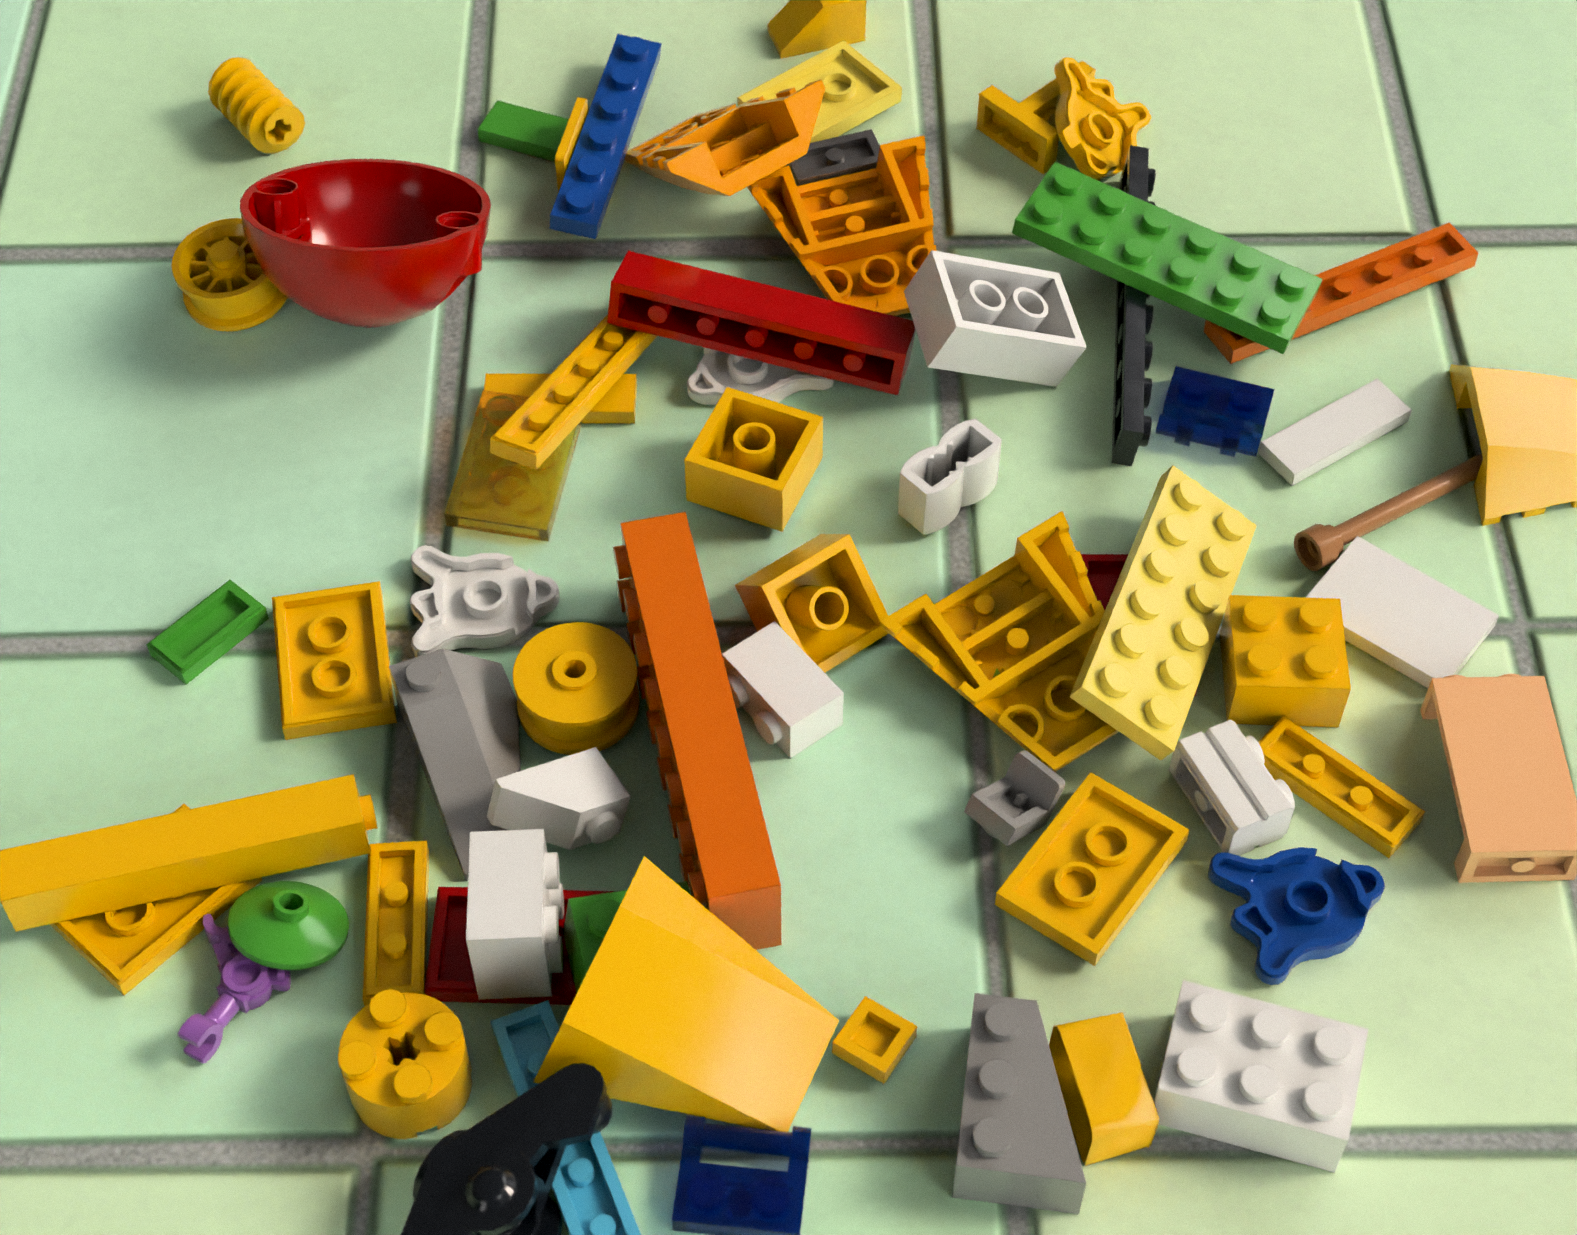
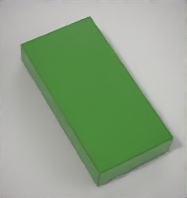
(523, 130)
(207, 631)

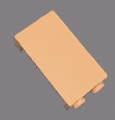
(1506, 778)

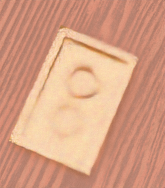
(501, 494)

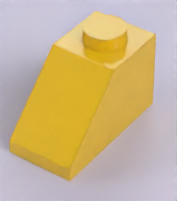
(817, 25)

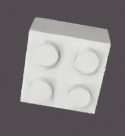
(513, 914)

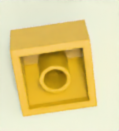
(818, 599)

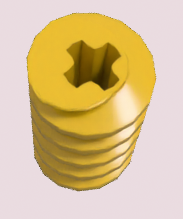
(255, 106)

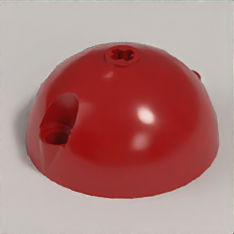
(366, 236)

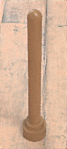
(1322, 544)

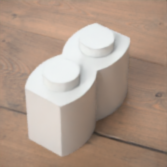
(949, 476)

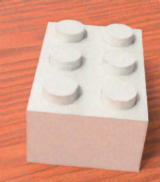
(994, 319)
(1260, 1076)

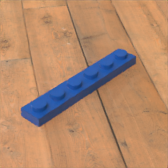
(605, 137)

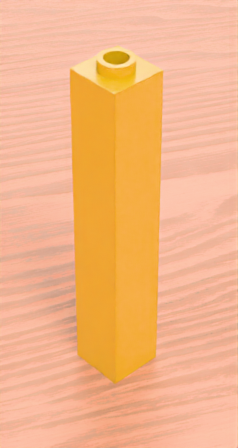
(184, 852)

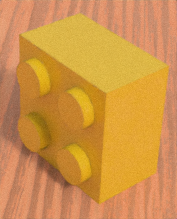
(754, 458)
(1284, 660)

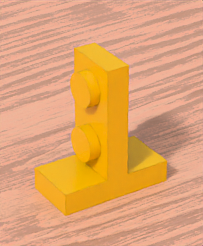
(1027, 126)

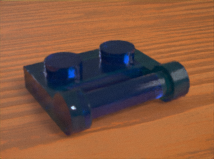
(735, 1198)

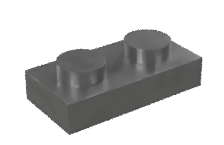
(836, 157)

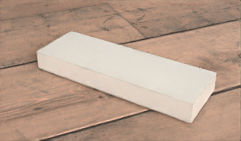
(1334, 432)

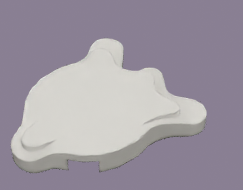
(747, 375)
(476, 600)

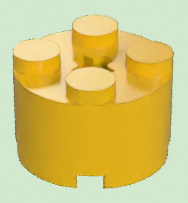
(405, 1064)

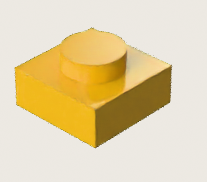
(874, 1039)

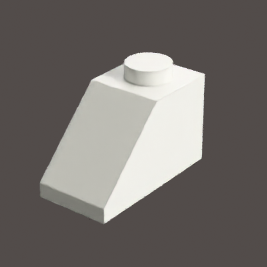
(569, 798)

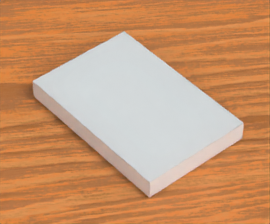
(1403, 613)

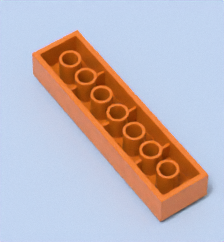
(697, 729)

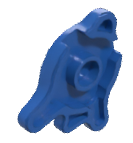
(1296, 905)

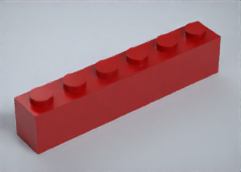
(761, 322)

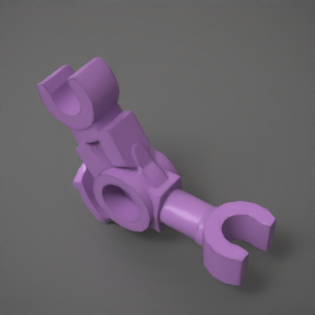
(241, 988)

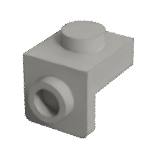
(1018, 801)

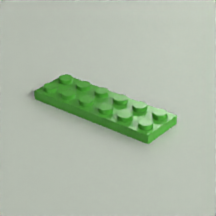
(1168, 257)

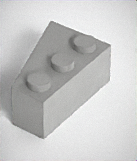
(1013, 1115)

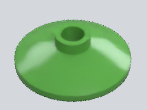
(288, 925)

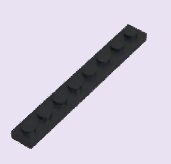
(1133, 321)

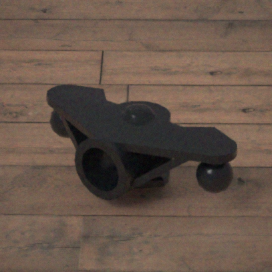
(504, 1166)

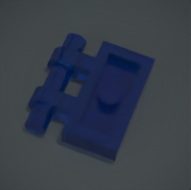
(1215, 412)

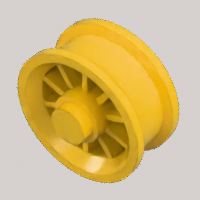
(223, 278)
(576, 687)

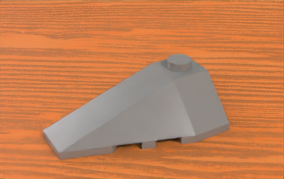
(463, 734)

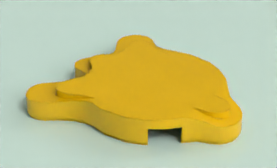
(1093, 123)

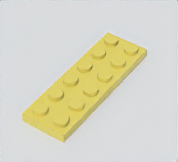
(1164, 614)

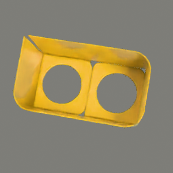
(1103, 1087)

